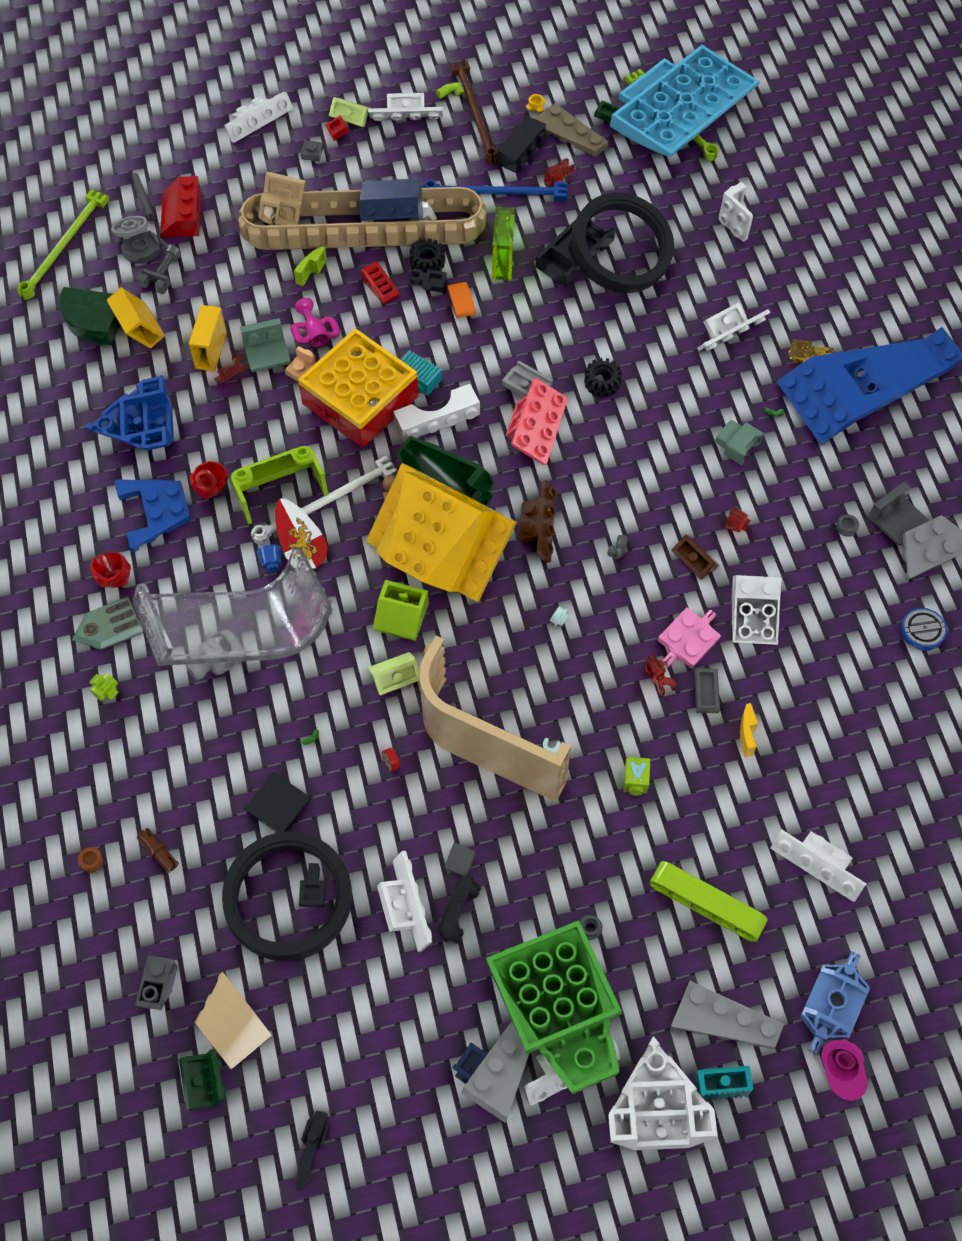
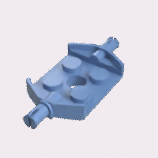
(825, 1019)

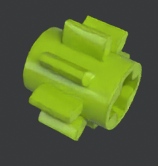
(103, 687)

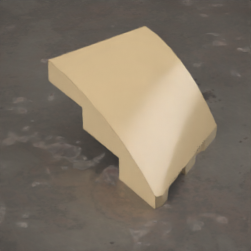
(281, 199)
(231, 1023)

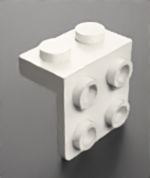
(734, 214)

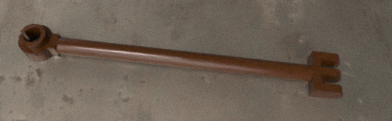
(462, 71)

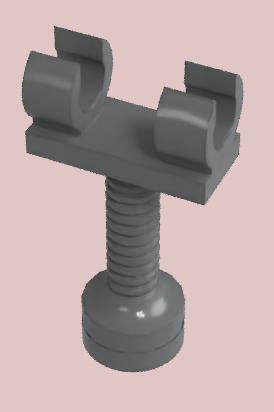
(162, 282)

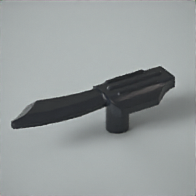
(313, 1138)

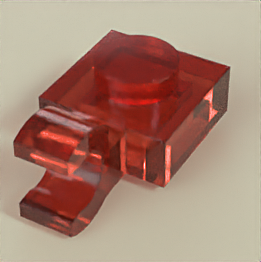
(557, 172)
(226, 373)
(656, 671)

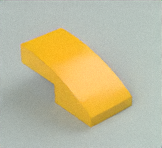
(748, 726)

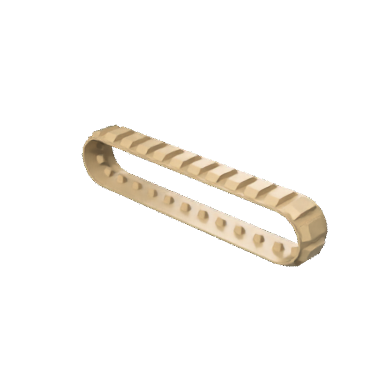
(365, 234)

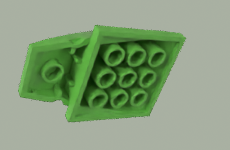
(560, 1004)

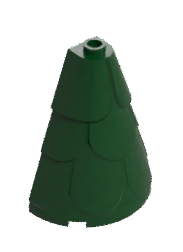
(447, 468)

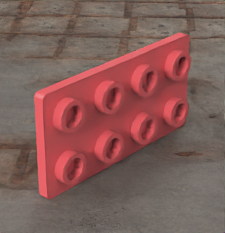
(537, 421)

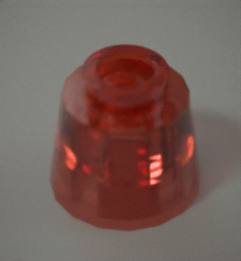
(737, 520)

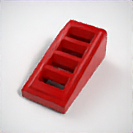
(373, 272)

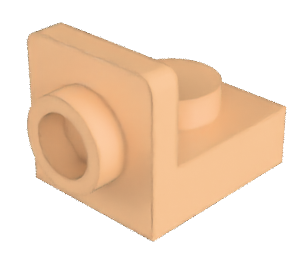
(303, 362)

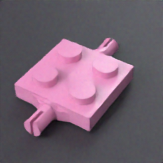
(689, 638)

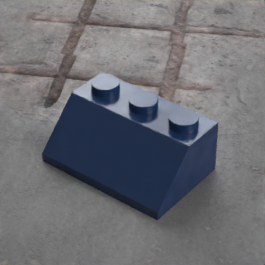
(391, 200)

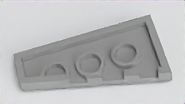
(721, 1017)
(498, 1075)

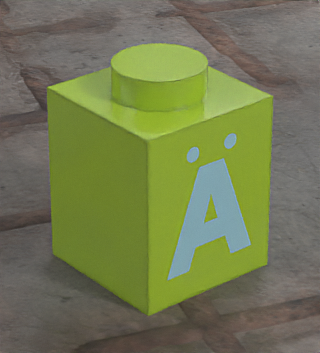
(636, 775)

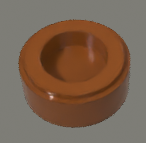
(90, 859)

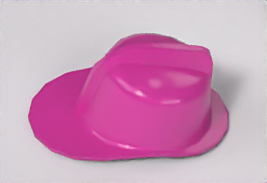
(845, 1069)

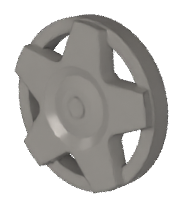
(129, 226)

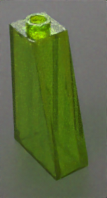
(503, 243)

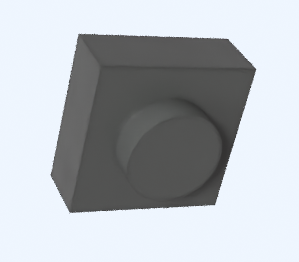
(312, 150)

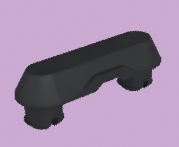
(464, 887)

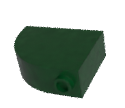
(89, 315)

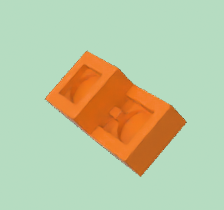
(461, 300)

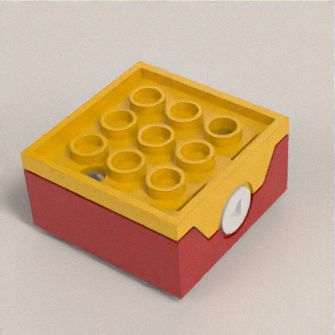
(358, 387)

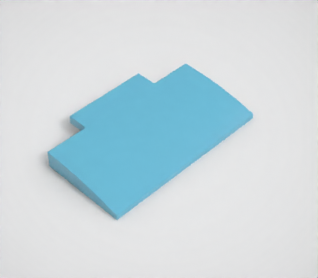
(680, 100)

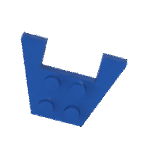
(163, 506)

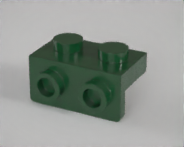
(202, 1080)

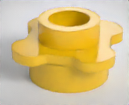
(536, 103)

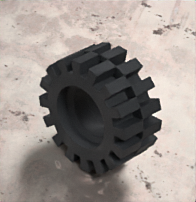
(427, 248)
(605, 368)

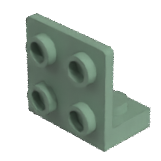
(265, 345)

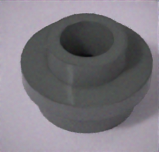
(595, 922)

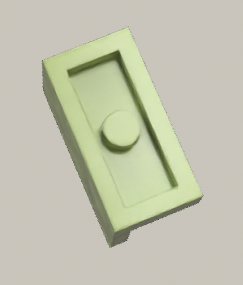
(350, 111)
(395, 673)

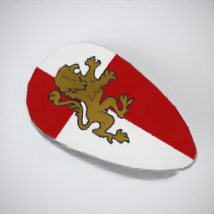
(298, 530)

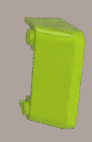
(272, 469)

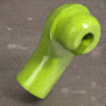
(448, 88)

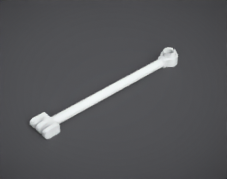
(383, 468)

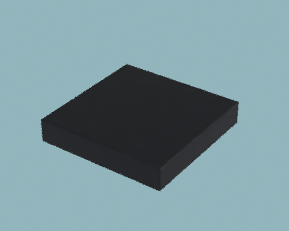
(277, 803)

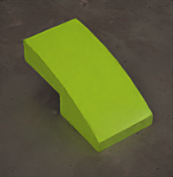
(311, 263)

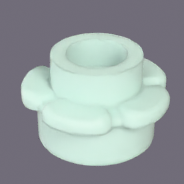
(559, 616)

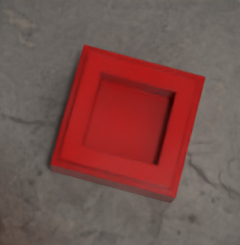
(337, 127)

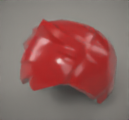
(208, 479)
(110, 570)

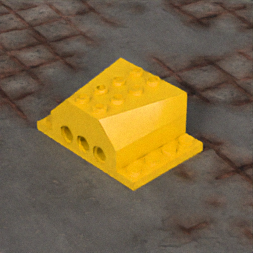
(439, 534)

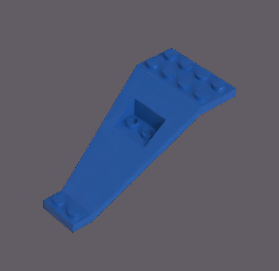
(834, 396)

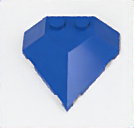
(139, 418)

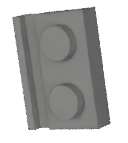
(521, 377)

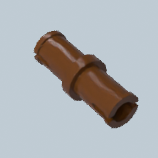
(157, 850)

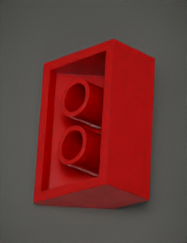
(181, 208)

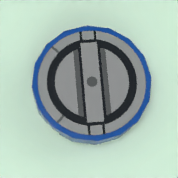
(923, 629)

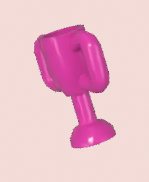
(314, 327)

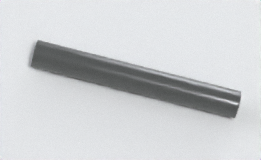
(142, 195)

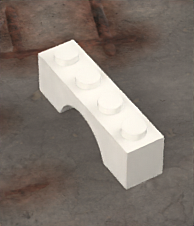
(416, 422)

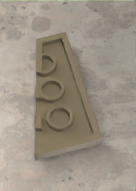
(571, 130)

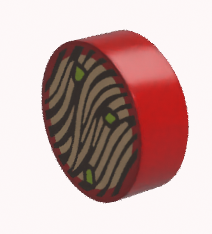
(391, 759)

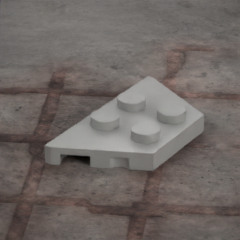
(931, 545)

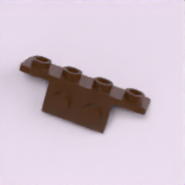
(538, 521)

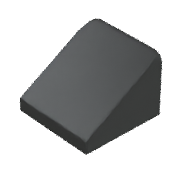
(460, 860)

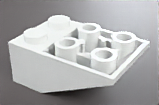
(755, 609)

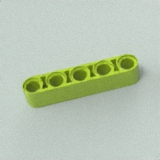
(708, 901)

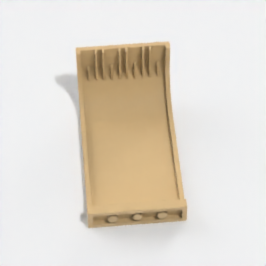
(483, 742)

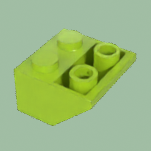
(400, 610)

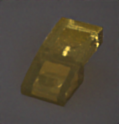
(803, 350)

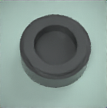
(847, 525)

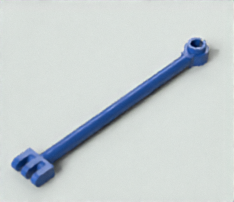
(559, 189)

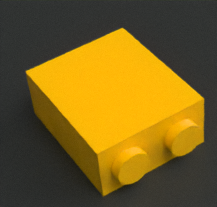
(135, 317)
(207, 338)

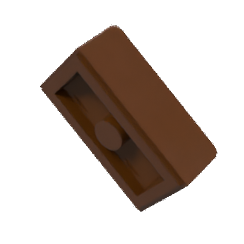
(695, 557)

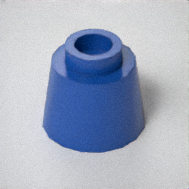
(270, 557)

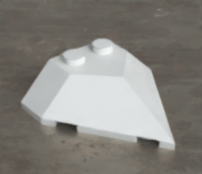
(660, 1107)

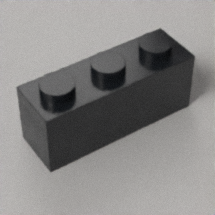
(521, 144)

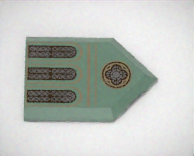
(108, 625)

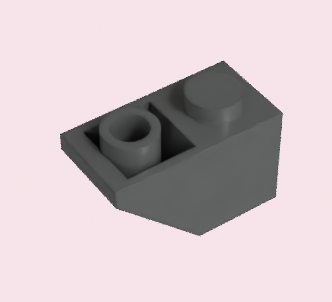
(156, 982)

